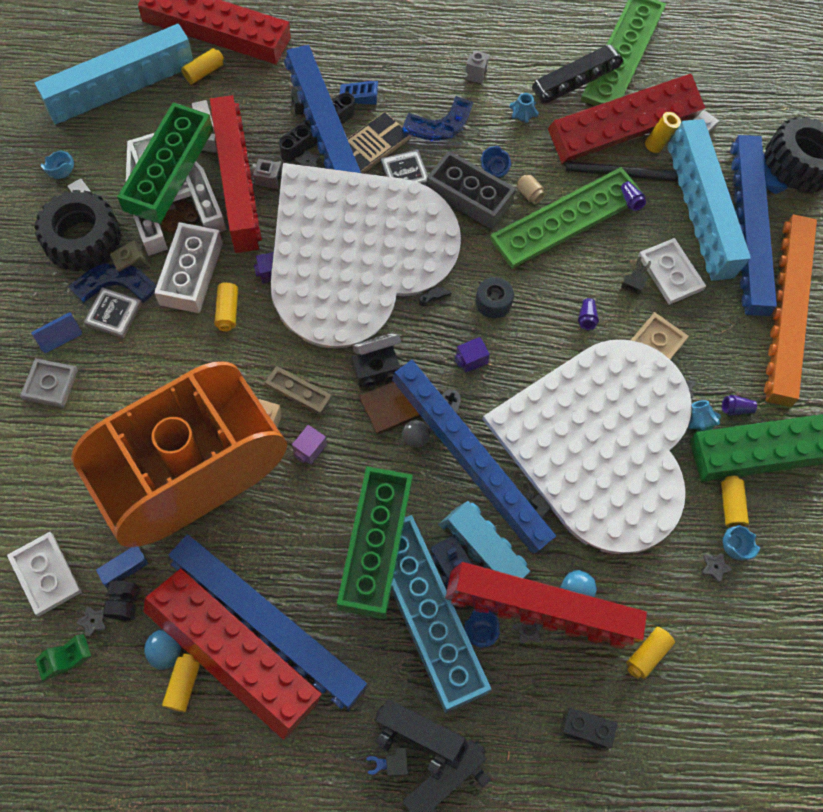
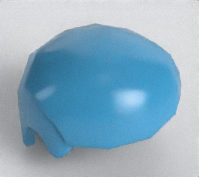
(58, 165)
(740, 543)
(580, 583)
(161, 650)

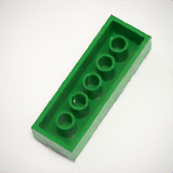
(165, 163)
(758, 448)
(375, 543)

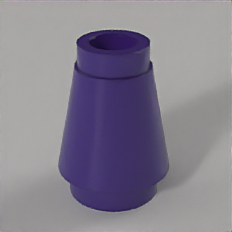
(634, 198)
(588, 315)
(738, 405)

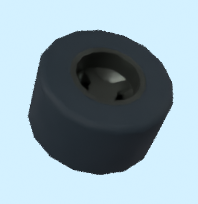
(494, 297)

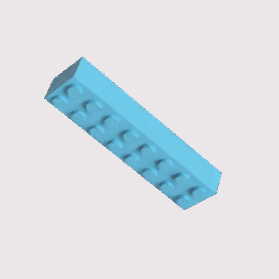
(115, 74)
(708, 200)
(435, 624)

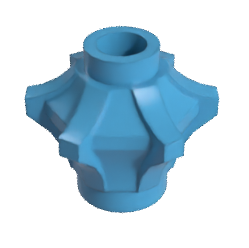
(524, 107)
(703, 416)

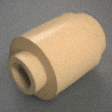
(530, 189)

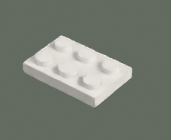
(672, 271)
(44, 574)

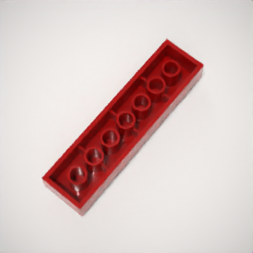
(222, 25)
(624, 118)
(235, 174)
(545, 605)
(232, 653)

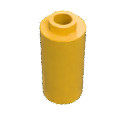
(202, 65)
(662, 132)
(226, 306)
(734, 502)
(650, 653)
(181, 683)

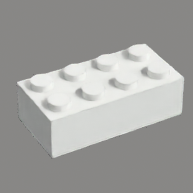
(188, 267)

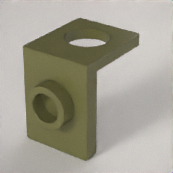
(130, 254)

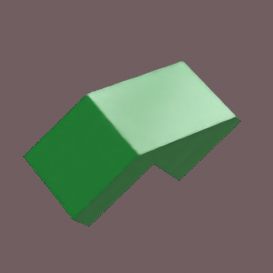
(63, 658)

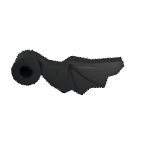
(434, 294)

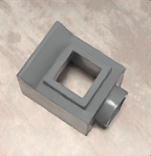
(476, 66)
(266, 173)

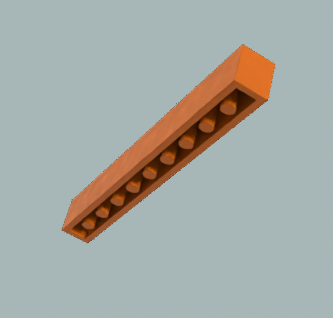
(791, 311)

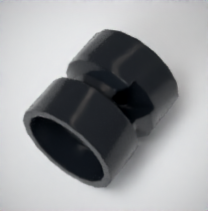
(121, 609)

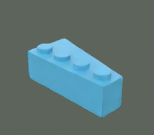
(482, 541)

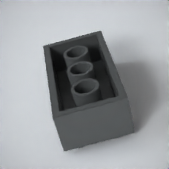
(471, 189)

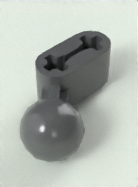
(417, 432)

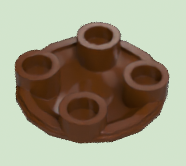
(181, 212)

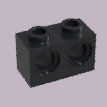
(588, 729)

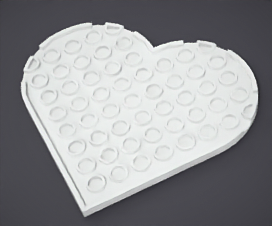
(353, 247)
(601, 443)

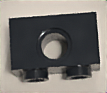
(383, 358)

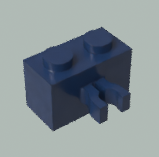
(447, 556)

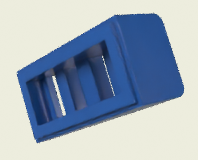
(369, 88)

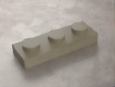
(298, 390)

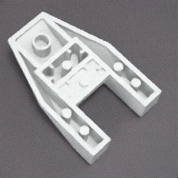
(195, 185)

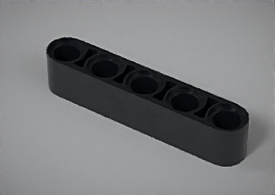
(577, 73)
(301, 138)

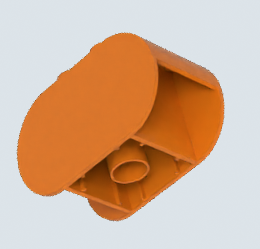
(177, 453)

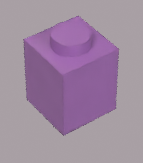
(309, 445)

